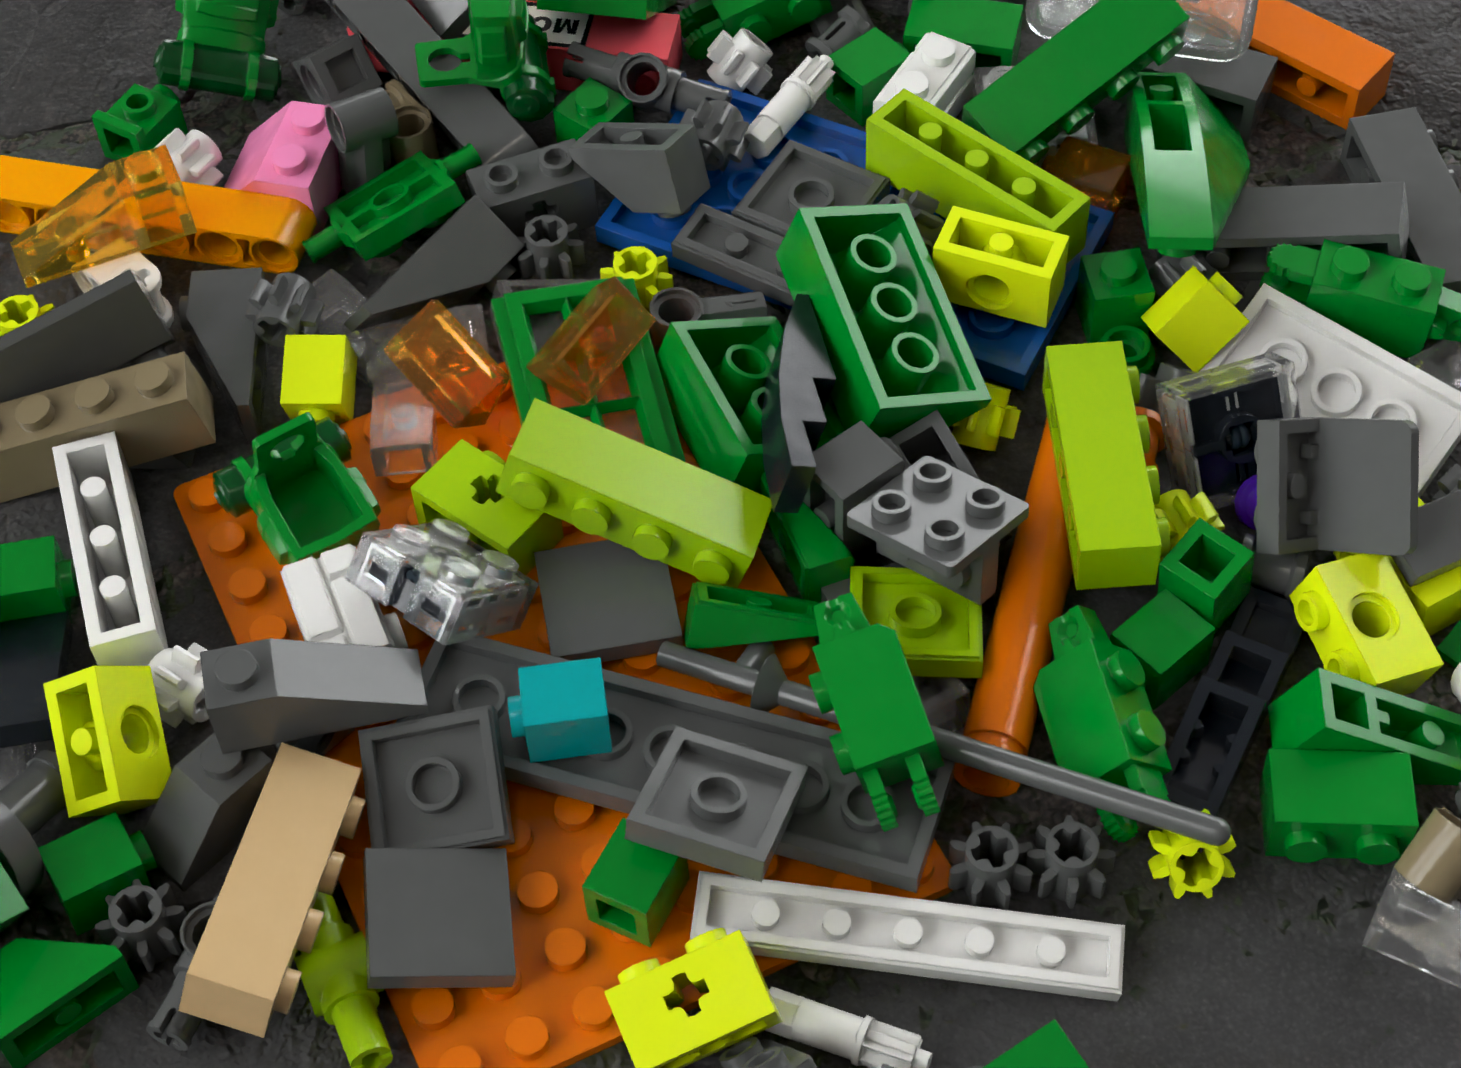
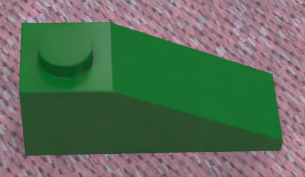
(1351, 715)

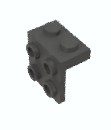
(1337, 485)

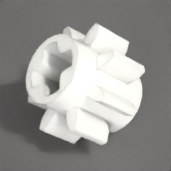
(740, 61)
(194, 156)
(179, 684)

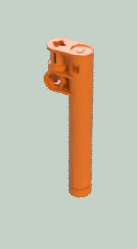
(1019, 638)

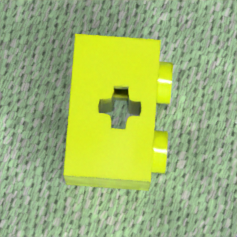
(730, 1012)

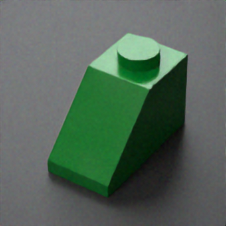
(54, 991)

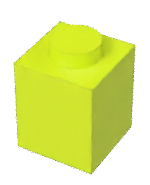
(1196, 317)
(319, 377)

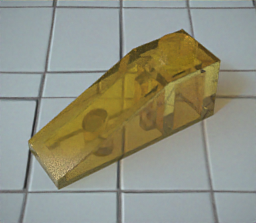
(111, 215)

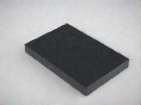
(30, 654)

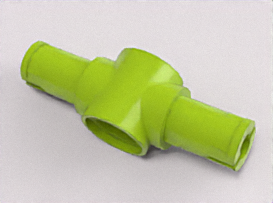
(338, 989)

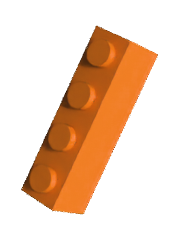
(1321, 62)

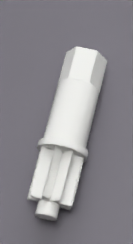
(794, 98)
(846, 1034)

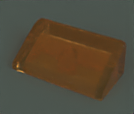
(592, 341)
(448, 366)

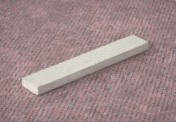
(915, 936)

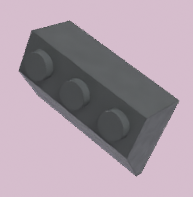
(84, 339)

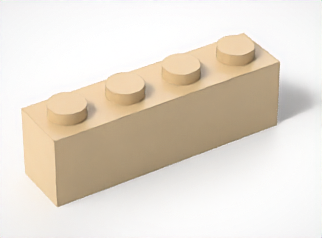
(270, 892)

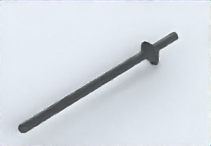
(763, 678)

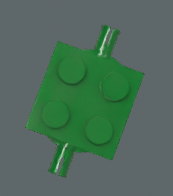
(394, 206)

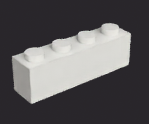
(109, 552)

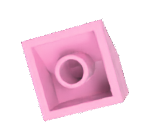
(291, 159)

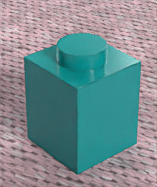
(561, 710)

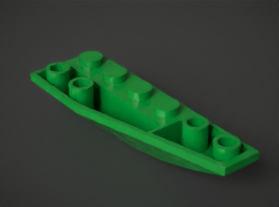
(1182, 163)

